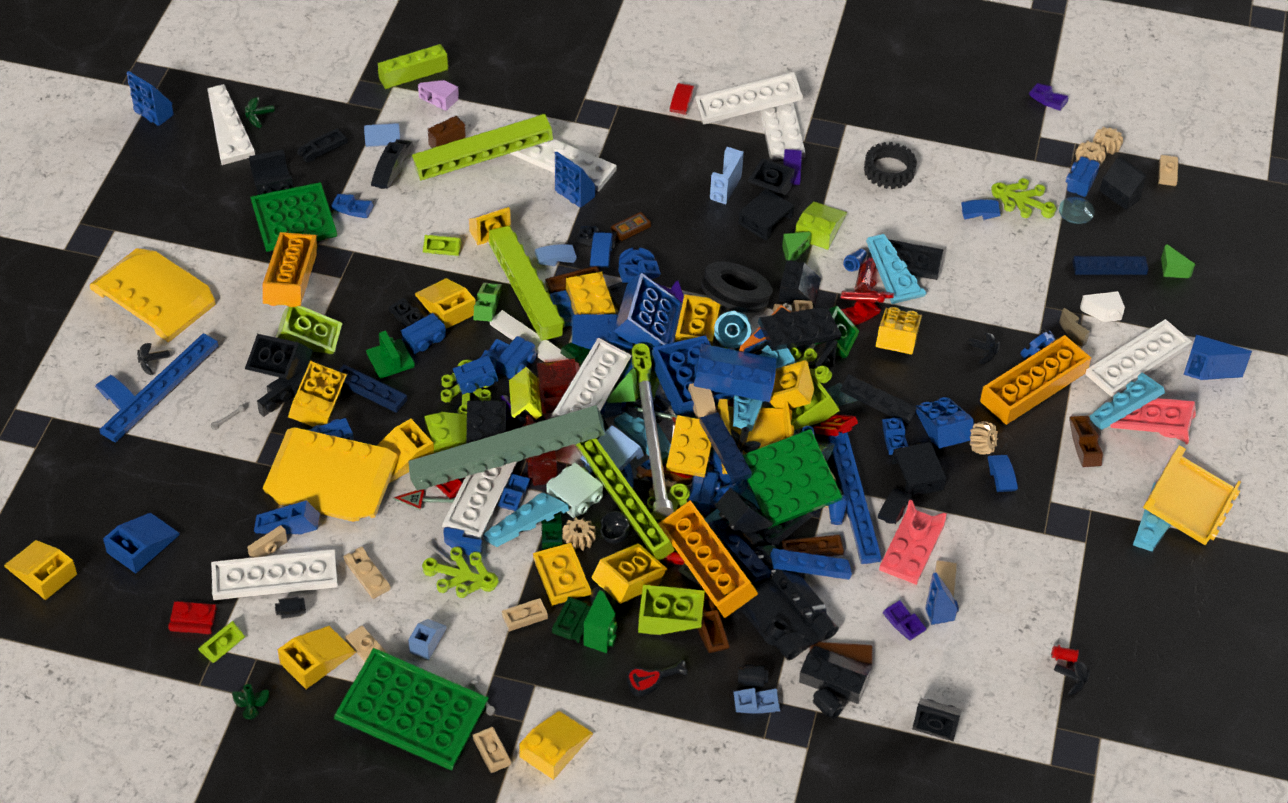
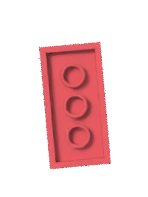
(1163, 417)
(912, 544)

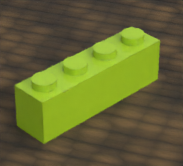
(412, 66)

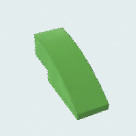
(487, 302)

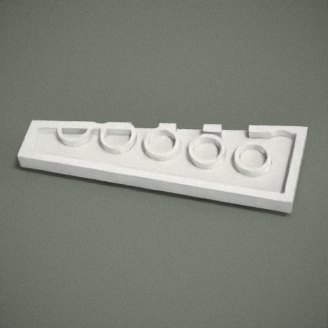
(230, 133)

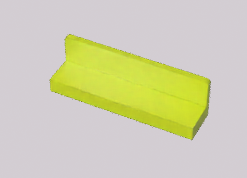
(525, 394)

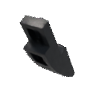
(389, 163)
(279, 392)

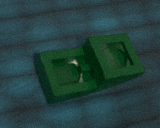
(552, 532)

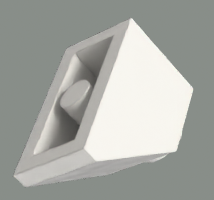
(1103, 306)

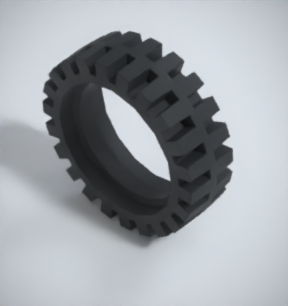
(890, 179)

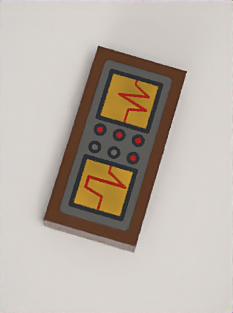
(631, 226)

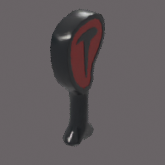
(644, 681)

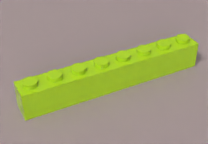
(482, 147)
(526, 283)
(626, 498)

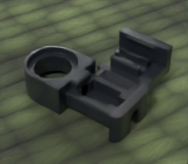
(660, 405)

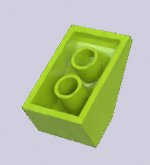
(822, 223)
(309, 329)
(818, 411)
(446, 430)
(670, 609)

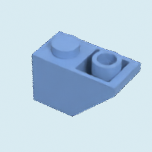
(426, 638)

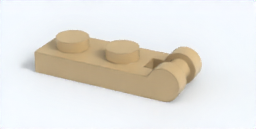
(367, 573)

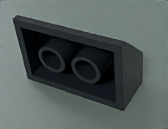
(278, 357)
(838, 673)

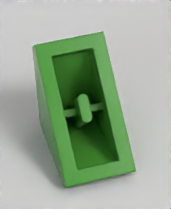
(795, 244)
(1176, 264)
(627, 390)

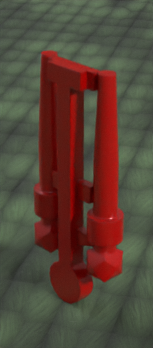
(867, 296)

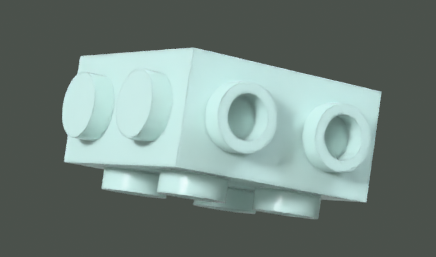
(576, 489)

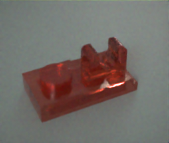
(864, 281)

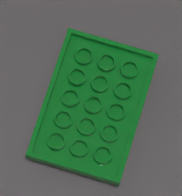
(411, 708)

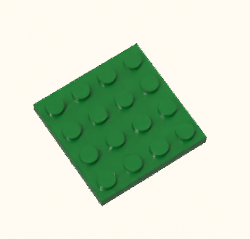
(293, 211)
(791, 478)

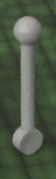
(215, 425)
(429, 545)
(489, 709)

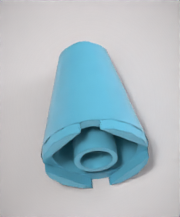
(732, 329)

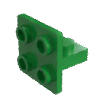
(390, 356)

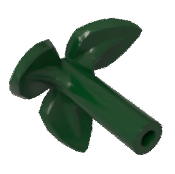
(252, 111)
(248, 699)

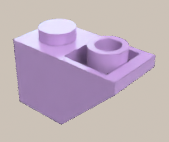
(439, 93)

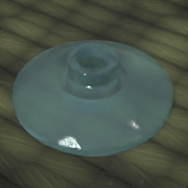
(1076, 210)

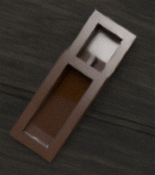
(1086, 441)
(712, 628)

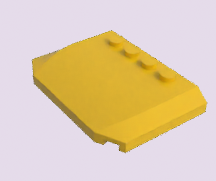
(155, 292)
(331, 473)

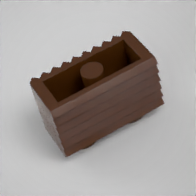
(446, 132)

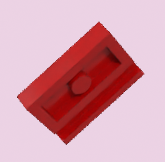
(836, 424)
(192, 617)

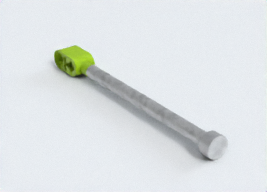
(642, 364)

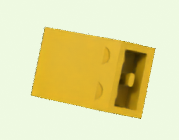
(448, 302)
(898, 330)
(317, 395)
(409, 444)
(42, 568)
(314, 655)

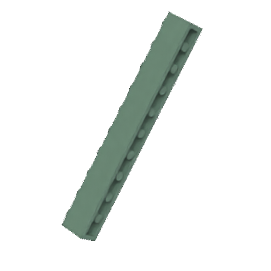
(506, 448)

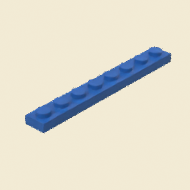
(158, 388)
(856, 503)

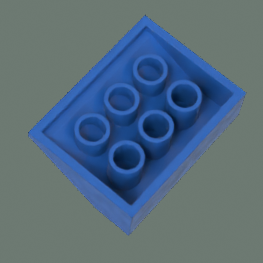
(648, 313)
(676, 369)
(735, 372)

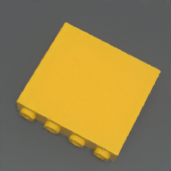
(770, 426)
(1191, 498)

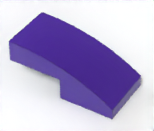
(1046, 96)
(792, 159)
(903, 621)

